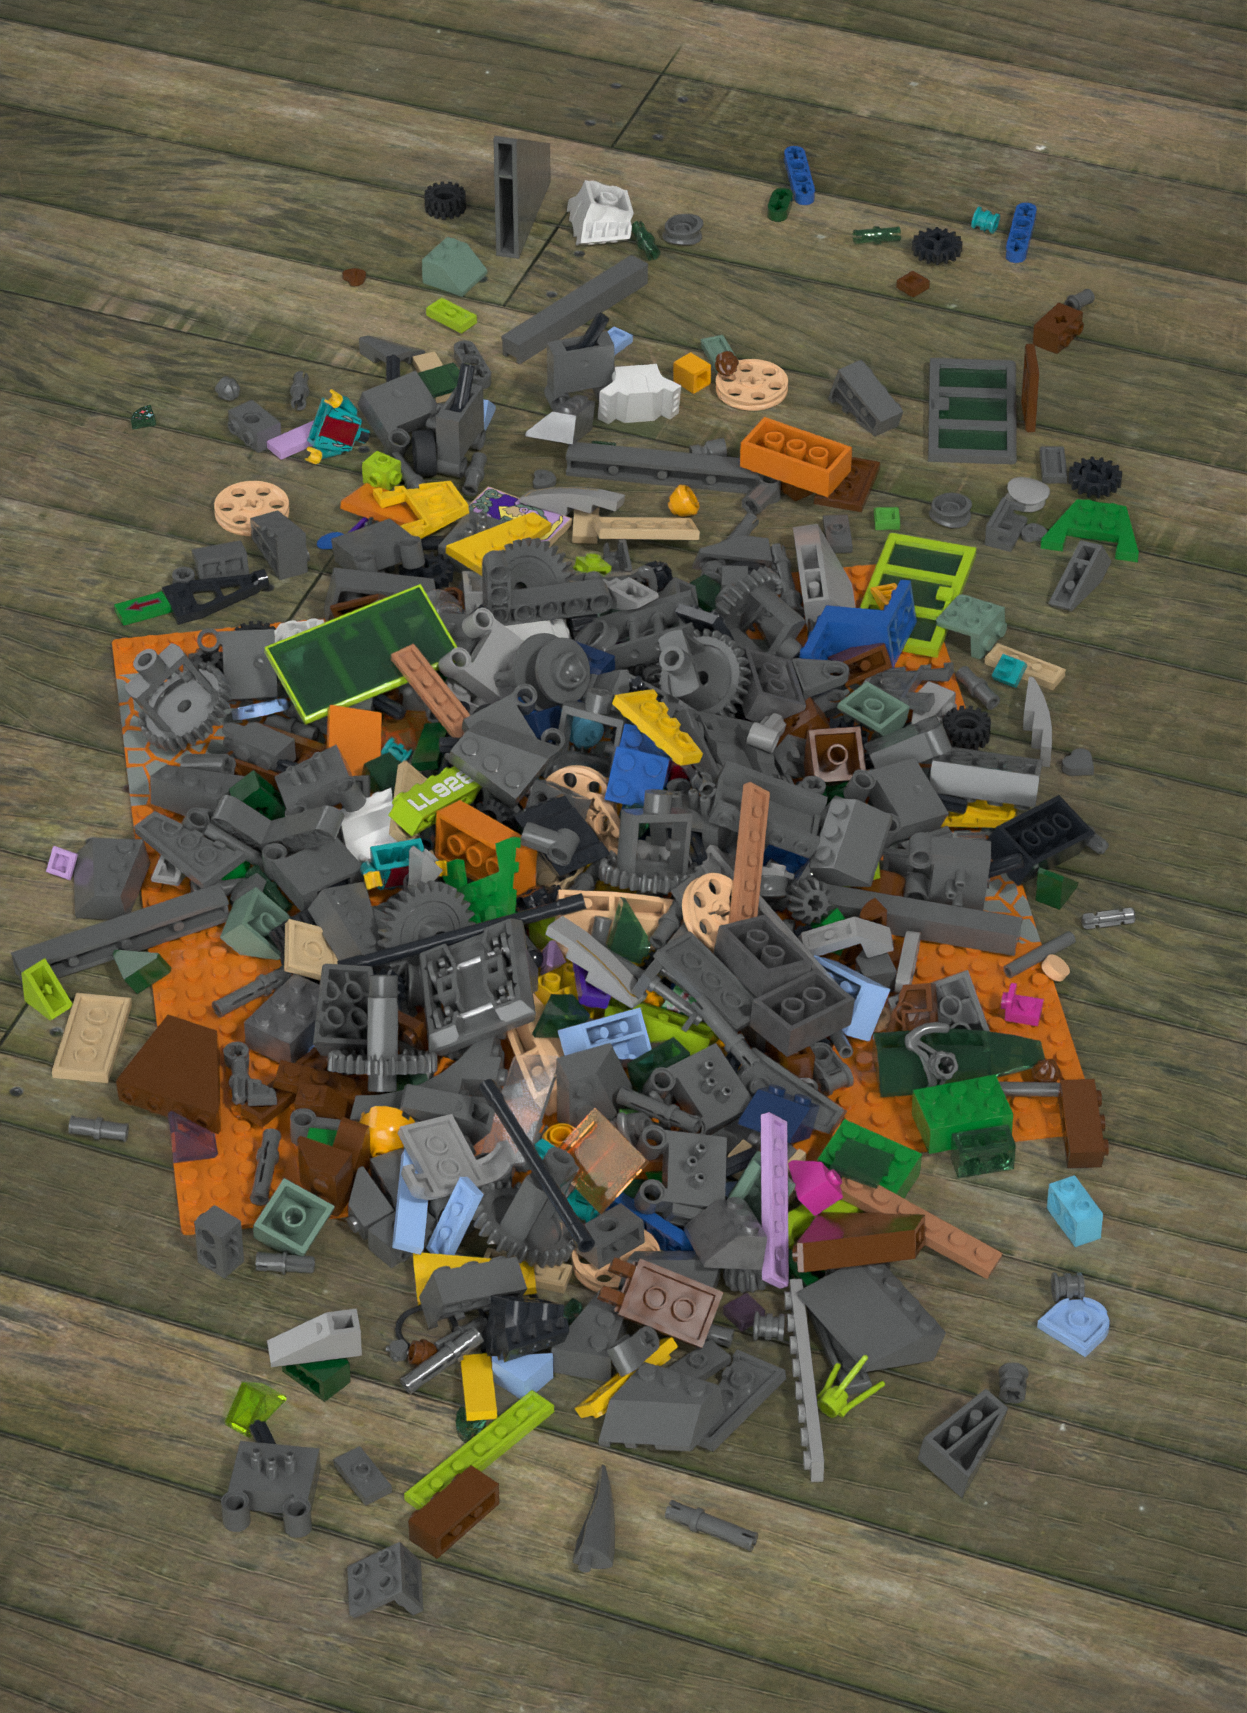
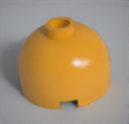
(384, 1128)

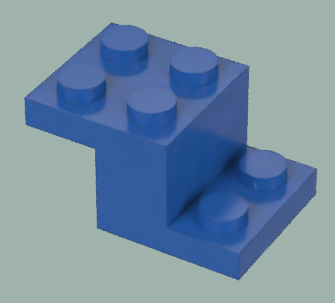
(636, 768)

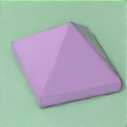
(62, 862)
(552, 958)

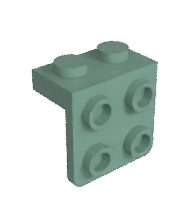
(976, 619)

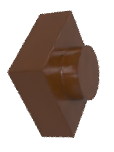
(913, 284)

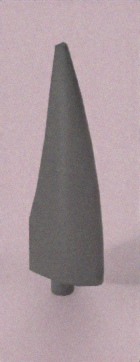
(597, 1537)

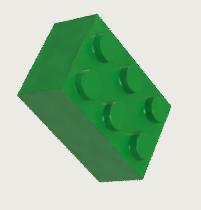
(959, 1108)
(902, 1171)

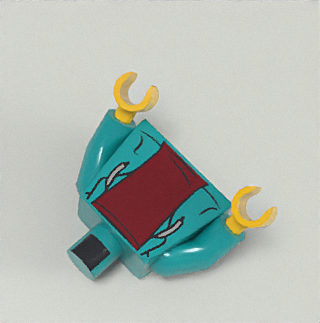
(335, 428)
(391, 864)

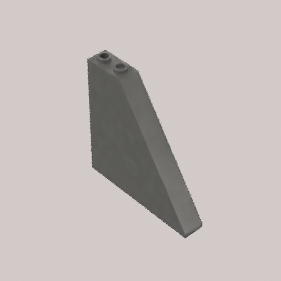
(520, 183)

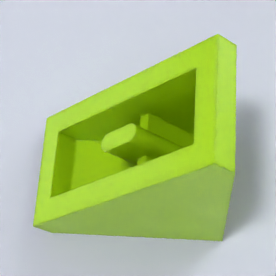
(44, 990)

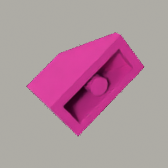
(815, 1185)

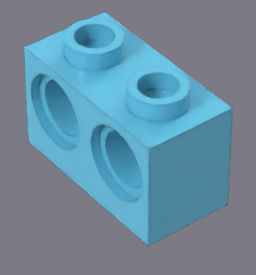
(1074, 1211)

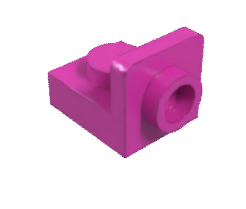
(1021, 1008)

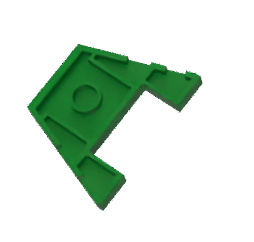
(1096, 522)
(493, 894)

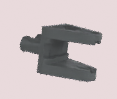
(818, 683)

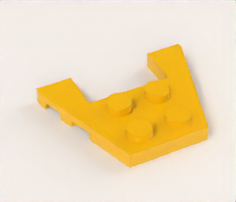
(433, 504)
(981, 815)

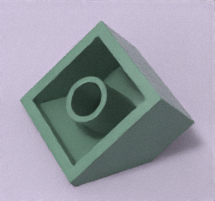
(452, 267)
(875, 710)
(250, 925)
(291, 1219)

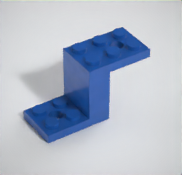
(853, 627)

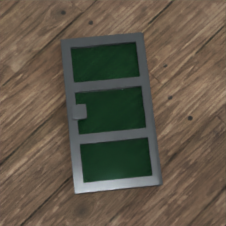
(972, 411)

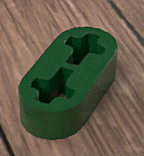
(779, 209)

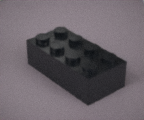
(1043, 837)

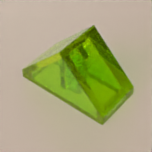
(253, 1403)

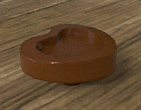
(354, 276)

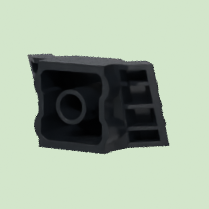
(558, 814)
(522, 1326)

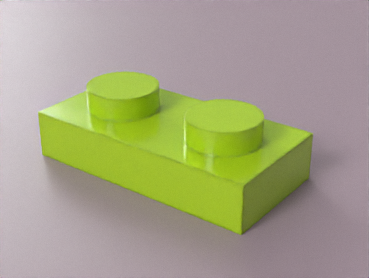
(451, 315)

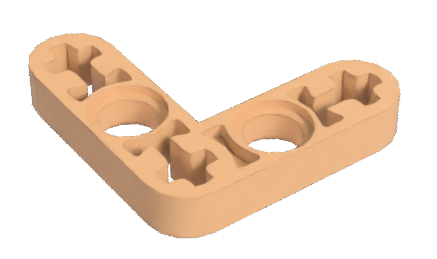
(596, 819)

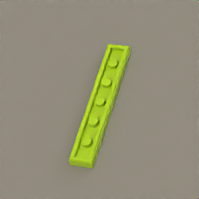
(484, 1447)

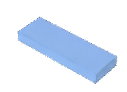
(455, 1218)

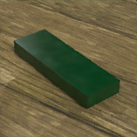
(427, 750)

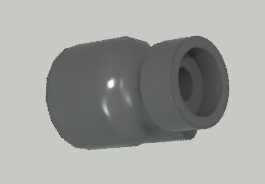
(712, 447)

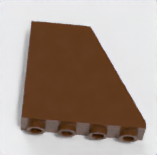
(176, 1073)
(858, 1240)

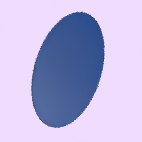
(325, 541)

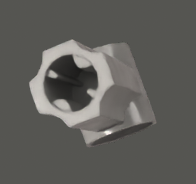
(766, 733)

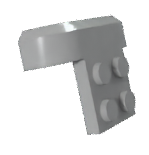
(445, 1156)

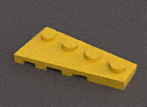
(654, 721)

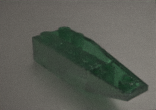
(975, 1051)

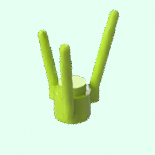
(834, 1400)

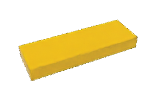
(478, 1387)

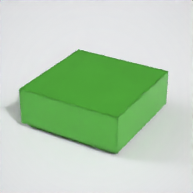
(886, 518)

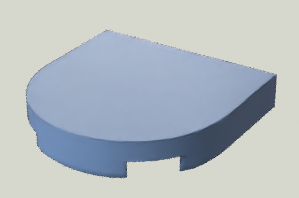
(260, 709)
(1077, 1324)

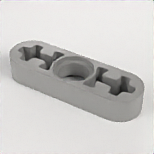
(907, 960)

